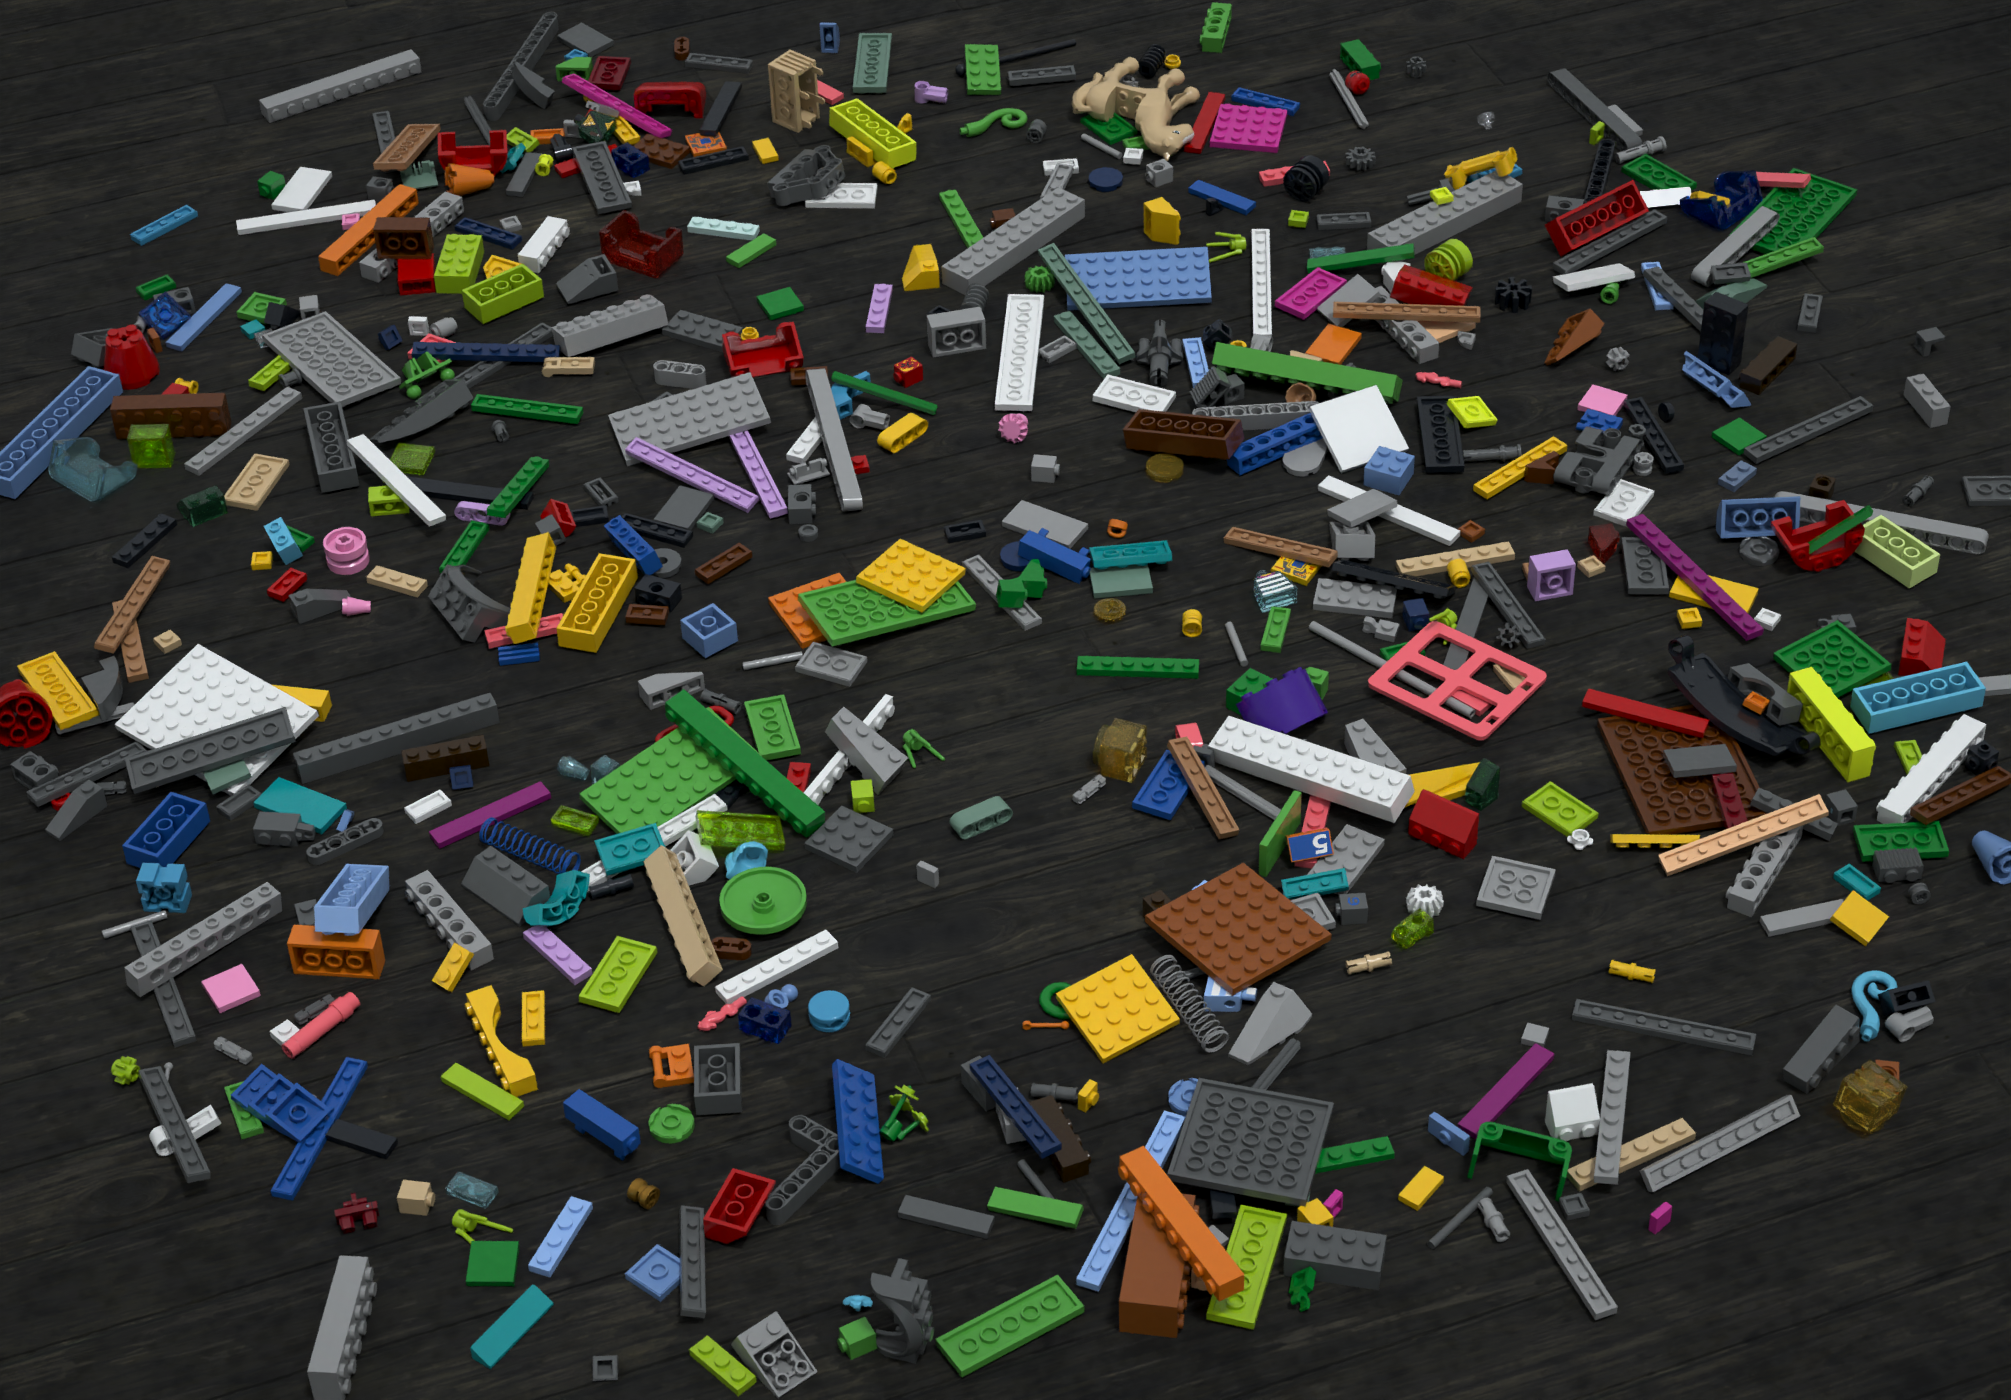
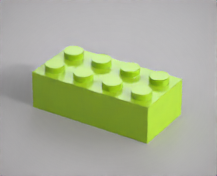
(458, 263)
(502, 293)

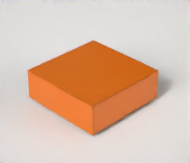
(1756, 702)

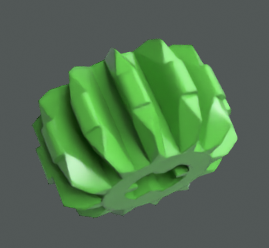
(1039, 279)

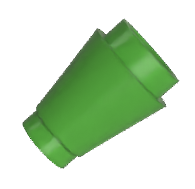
(1610, 293)

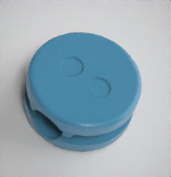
(829, 1011)

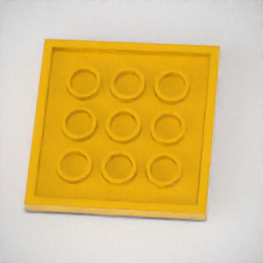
(910, 575)
(1117, 1008)

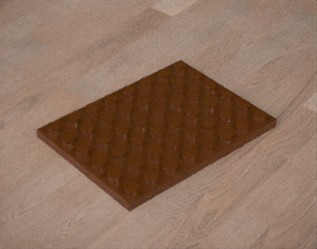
(1665, 802)

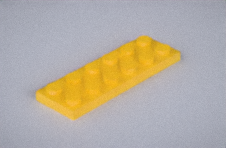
(60, 689)

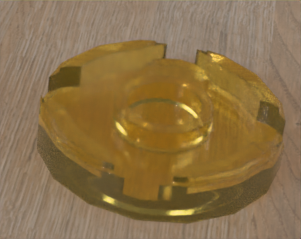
(1164, 467)

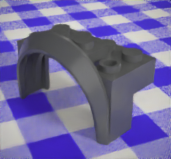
(451, 598)

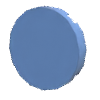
(1181, 1095)

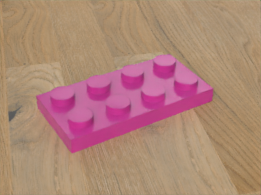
(1310, 293)

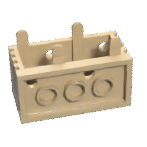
(794, 90)

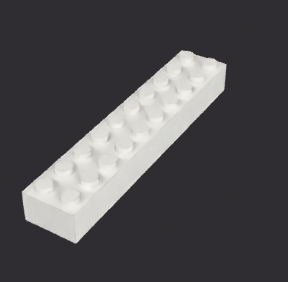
(1312, 769)

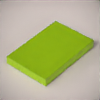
(1559, 809)

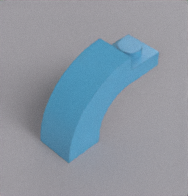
(843, 395)

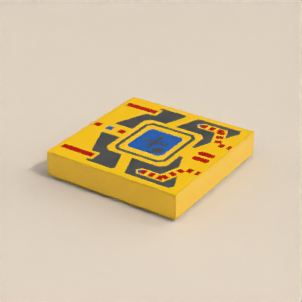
(1296, 570)

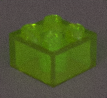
(151, 445)

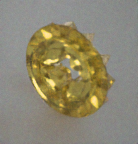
(1103, 606)

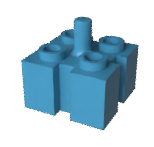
(164, 887)

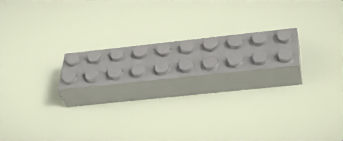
(1439, 222)
(1014, 240)

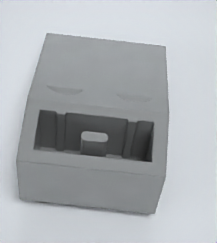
(774, 1355)

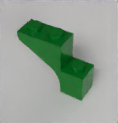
(1029, 584)

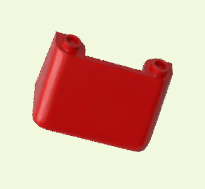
(688, 93)

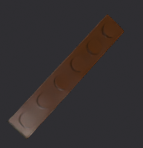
(1961, 795)

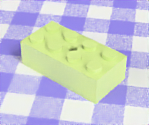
(1897, 552)

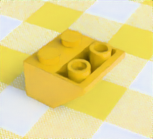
(1161, 221)

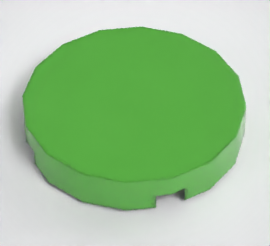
(671, 1123)

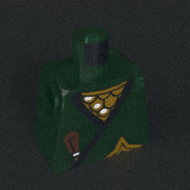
(595, 126)

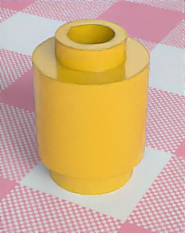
(884, 172)
(1458, 573)

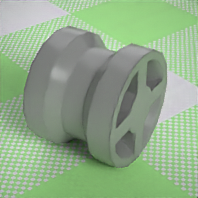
(1643, 464)

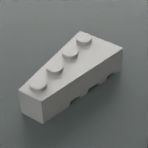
(1366, 745)
(866, 749)

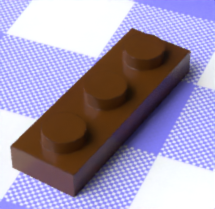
(723, 563)

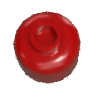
(1357, 82)

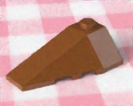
(1574, 333)

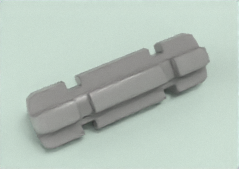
(1089, 789)
(233, 1050)

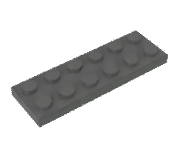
(601, 177)

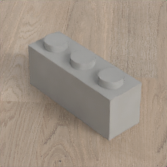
(1926, 400)

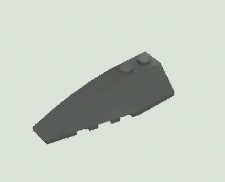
(430, 409)

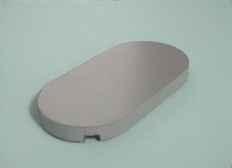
(1305, 459)

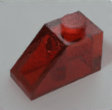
(1603, 541)

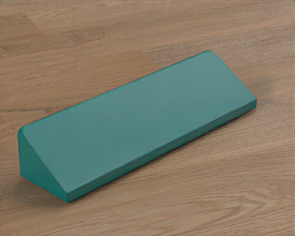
(511, 1327)

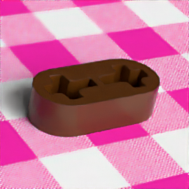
(681, 48)
(731, 948)

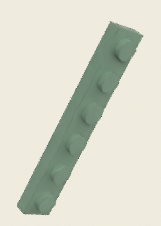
(1086, 344)

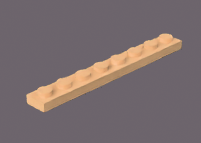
(1743, 835)

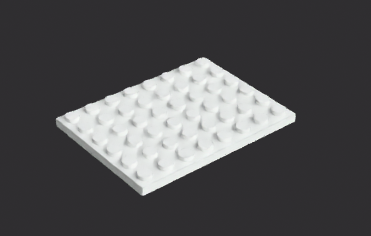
(207, 695)

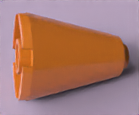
(467, 180)

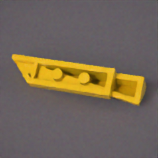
(1445, 782)

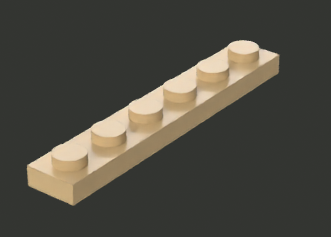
(1438, 562)
(1637, 1151)

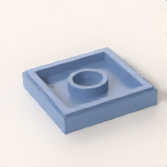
(656, 1273)

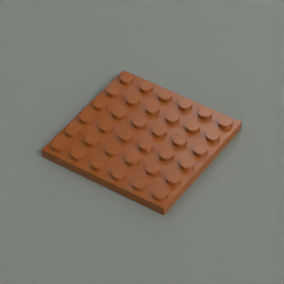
(1238, 928)

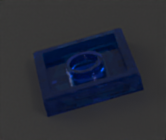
(164, 315)

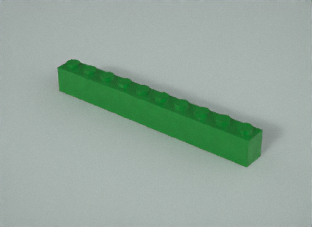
(745, 763)

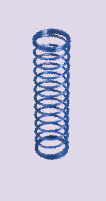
(565, 865)

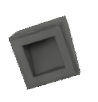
(605, 1368)

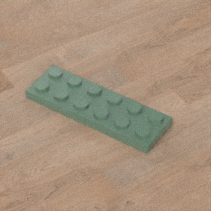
(872, 63)

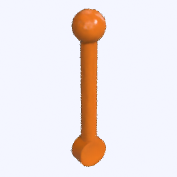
(1028, 1025)

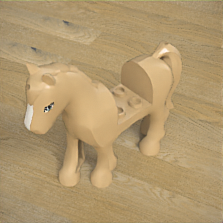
(1147, 106)

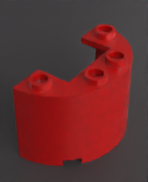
(487, 157)
(1827, 556)

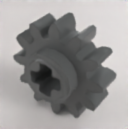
(1360, 158)

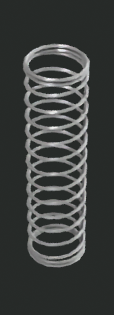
(1208, 1036)

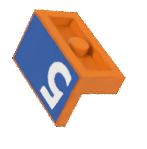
(1309, 844)

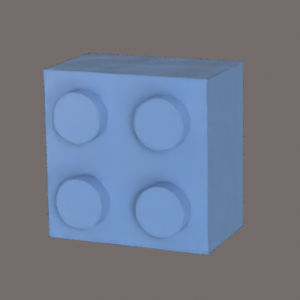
(1389, 470)
(709, 630)

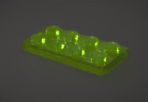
(738, 828)

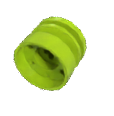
(1449, 260)

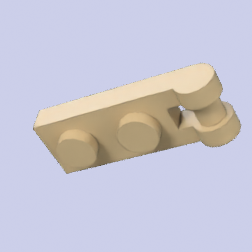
(568, 365)

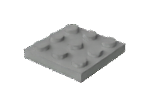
(1516, 887)

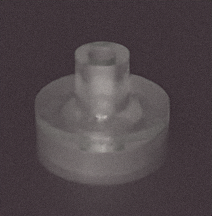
(1486, 119)

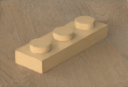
(397, 581)

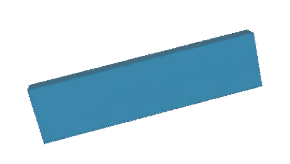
(164, 225)

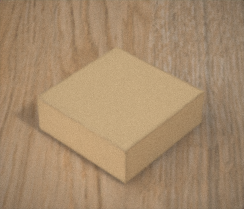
(1591, 566)

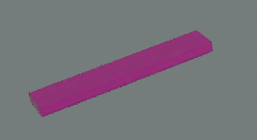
(499, 809)
(1507, 1089)

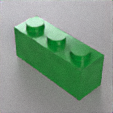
(1358, 58)

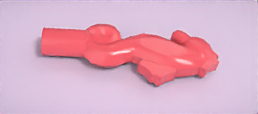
(1434, 379)
(713, 1017)

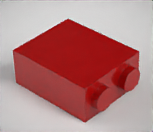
(416, 276)

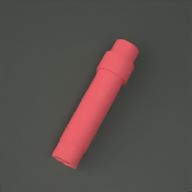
(336, 1012)

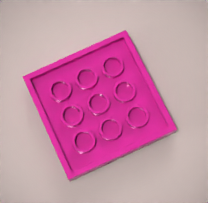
(1248, 128)

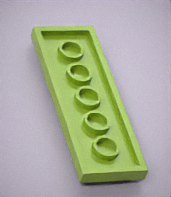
(1254, 1250)

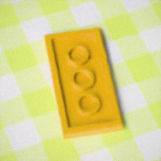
(1740, 593)

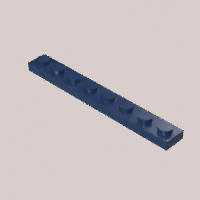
(486, 351)

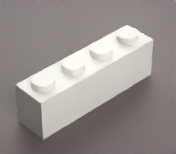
(544, 243)

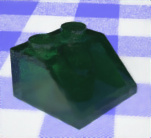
(203, 506)

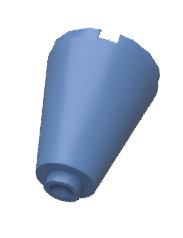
(1994, 855)

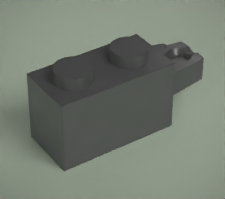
(281, 829)

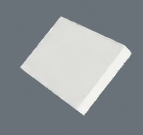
(1624, 502)

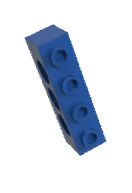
(633, 545)

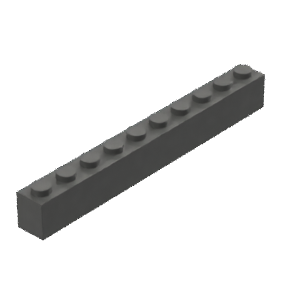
(396, 736)

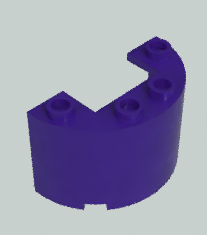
(1284, 703)

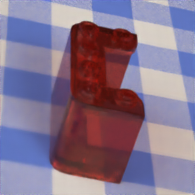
(637, 249)

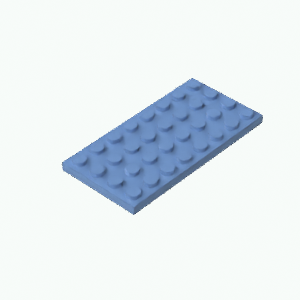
(1144, 277)

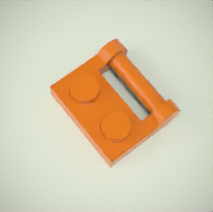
(679, 1063)

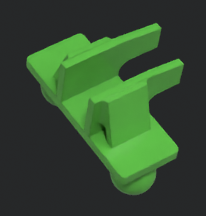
(413, 368)

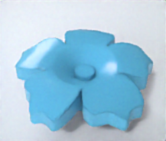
(856, 1301)

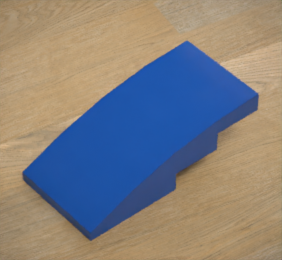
(280, 1103)

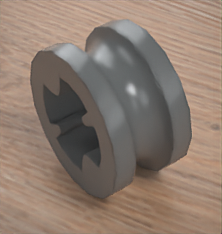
(1919, 893)

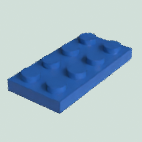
(1163, 789)

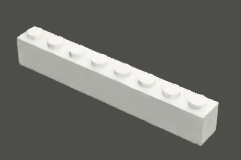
(1931, 770)

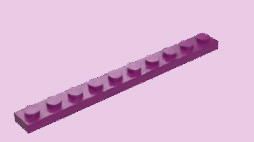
(1695, 577)

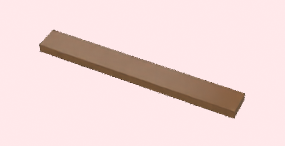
(1406, 312)
(132, 604)

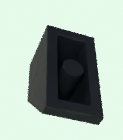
(280, 315)

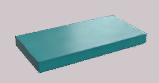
(290, 797)

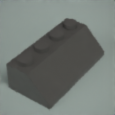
(504, 885)

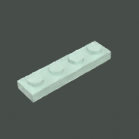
(723, 228)

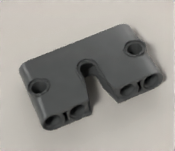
(1599, 460)

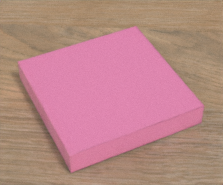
(1602, 400)
(231, 988)

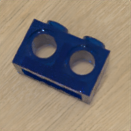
(630, 160)
(764, 1020)

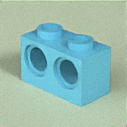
(283, 541)

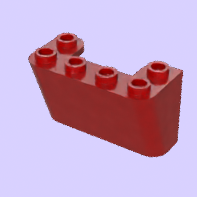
(764, 354)

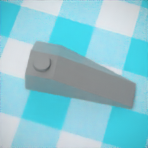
(1272, 1021)

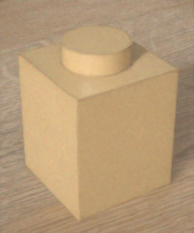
(415, 1197)

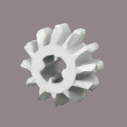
(1426, 899)

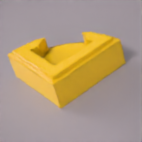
(905, 123)

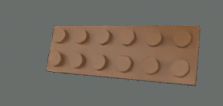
(406, 147)

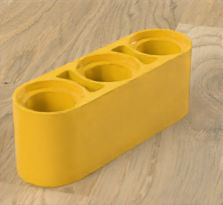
(902, 432)

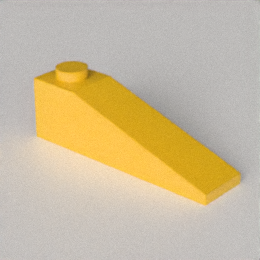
(921, 269)

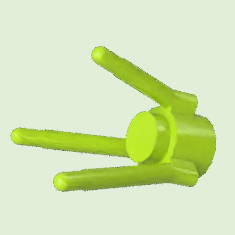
(1237, 244)
(1448, 618)
(467, 1222)

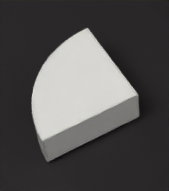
(633, 188)

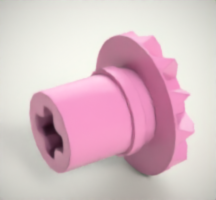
(1013, 427)

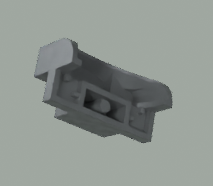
(910, 1303)

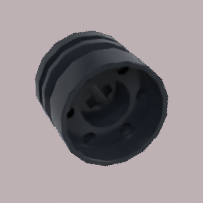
(1306, 178)

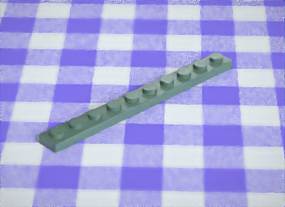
(1086, 303)

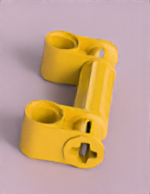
(1501, 161)

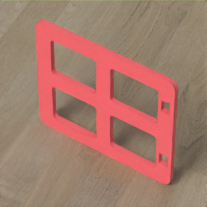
(1457, 680)

